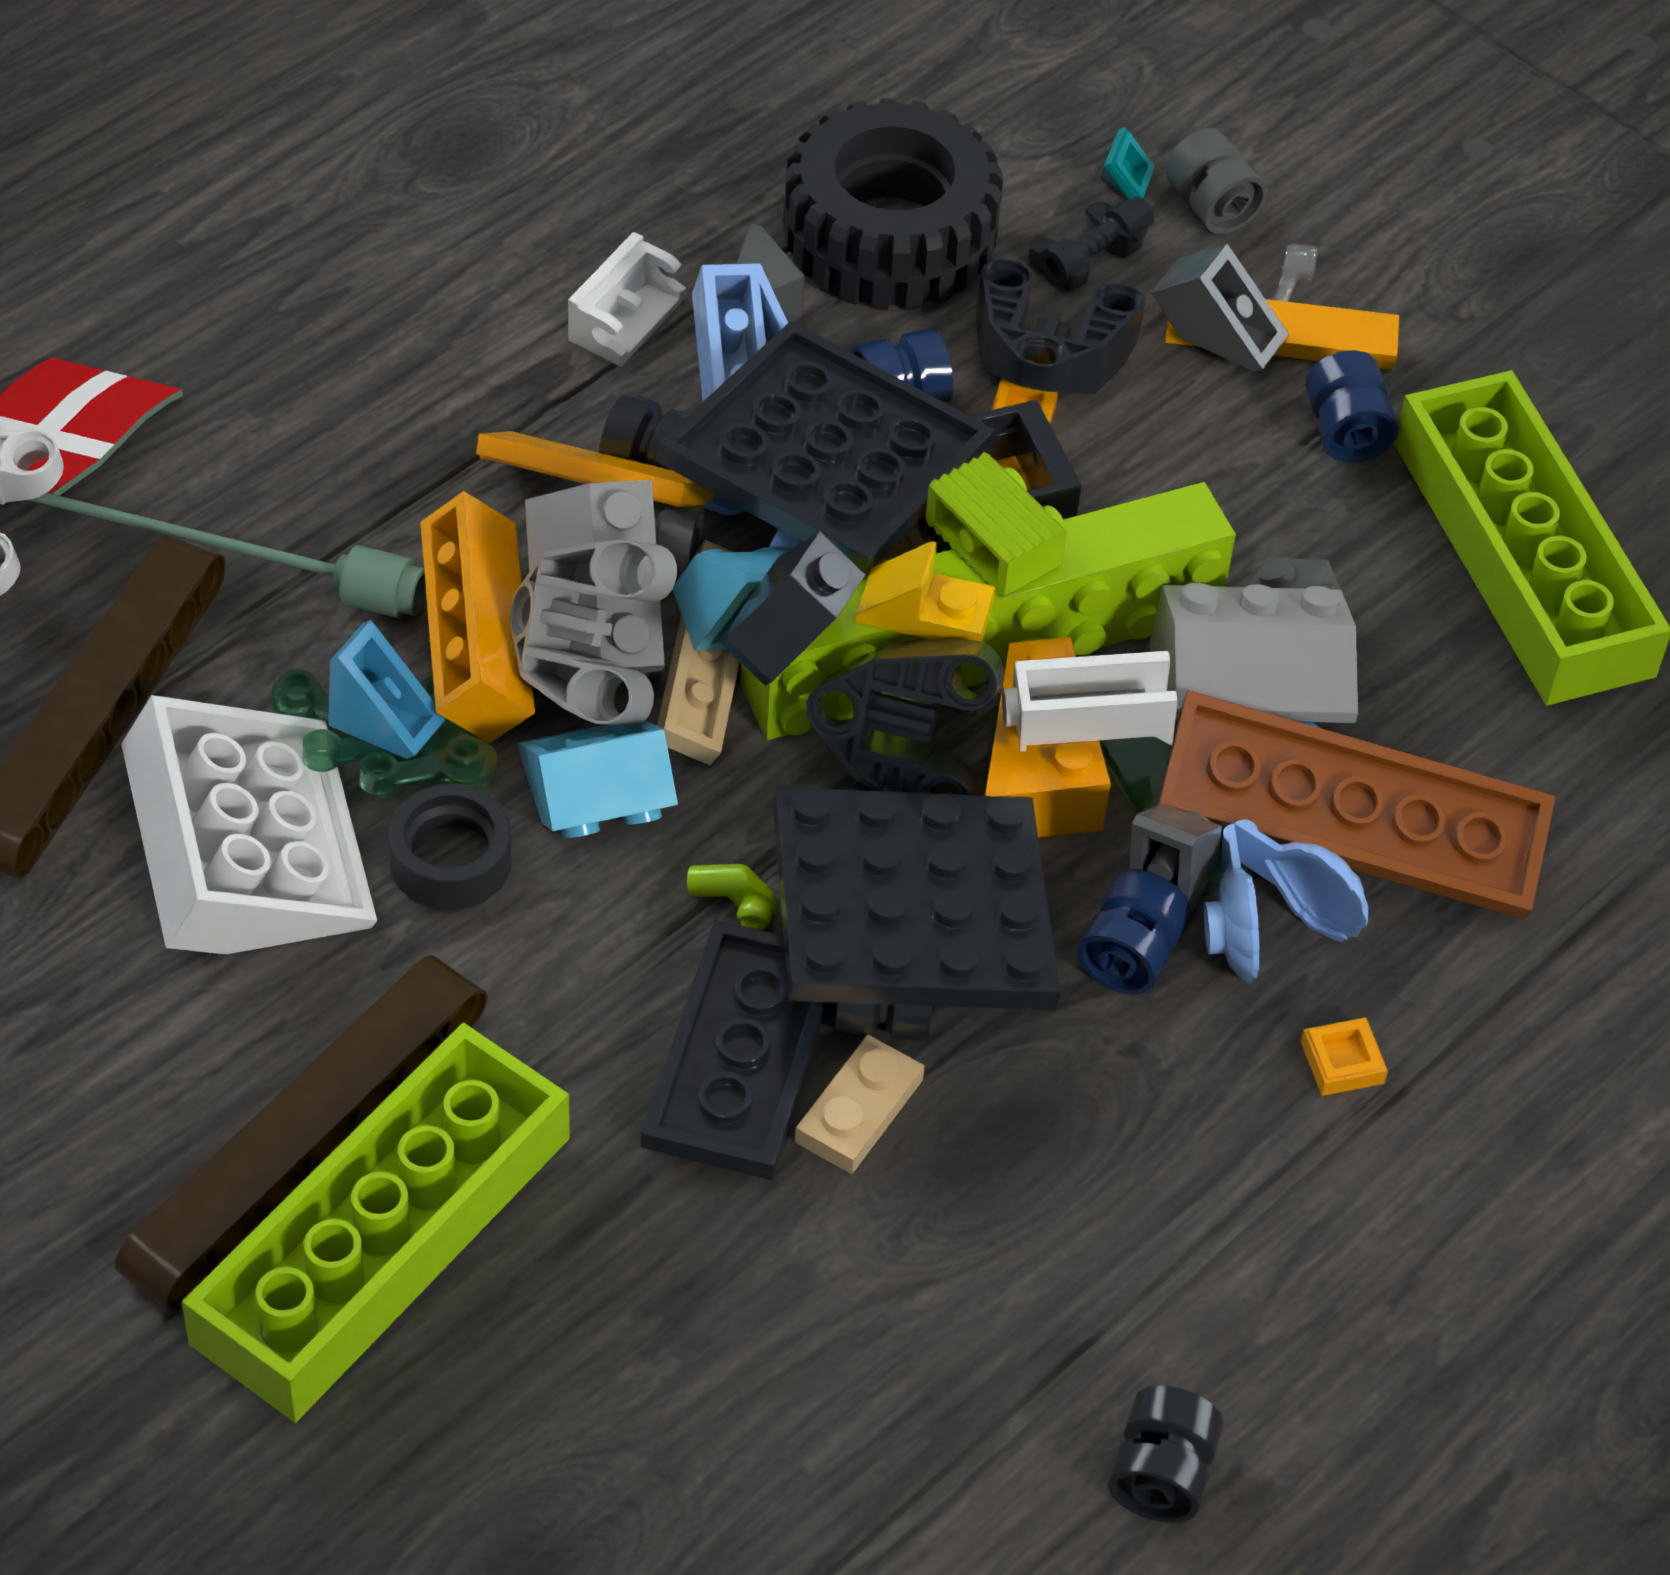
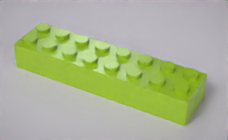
(1096, 597)

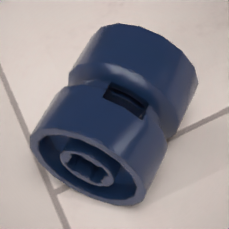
(918, 360)
(1351, 406)
(1134, 932)

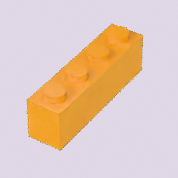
(469, 596)

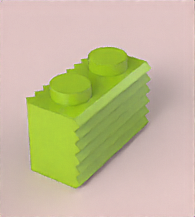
(996, 524)

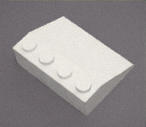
(240, 831)

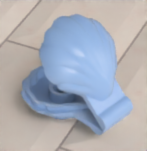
(1310, 879)

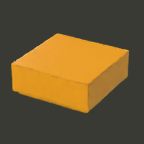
(1344, 1056)

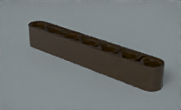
(101, 695)
(296, 1132)

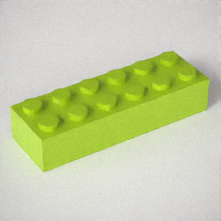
(1531, 538)
(377, 1222)

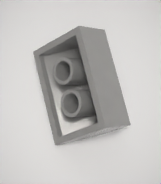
(605, 514)
(1261, 648)

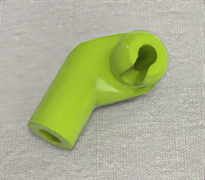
(741, 885)

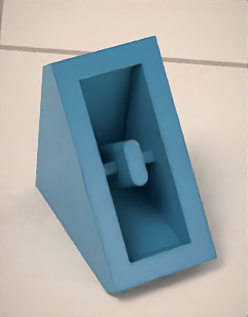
(379, 696)

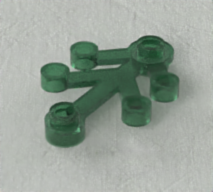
(452, 758)

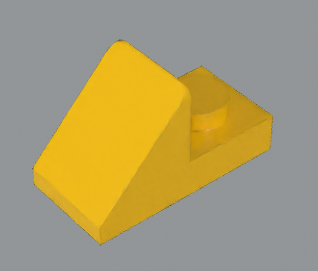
(915, 601)

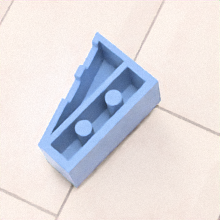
(732, 319)

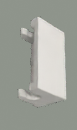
(624, 301)

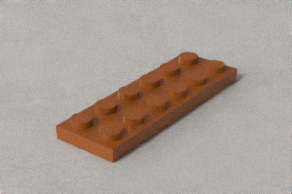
(1362, 801)

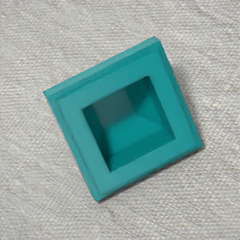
(1127, 166)

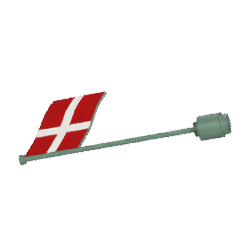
(98, 410)

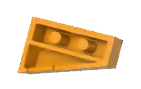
(1063, 778)

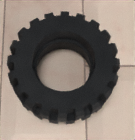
(883, 252)

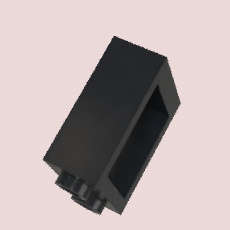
(1026, 433)

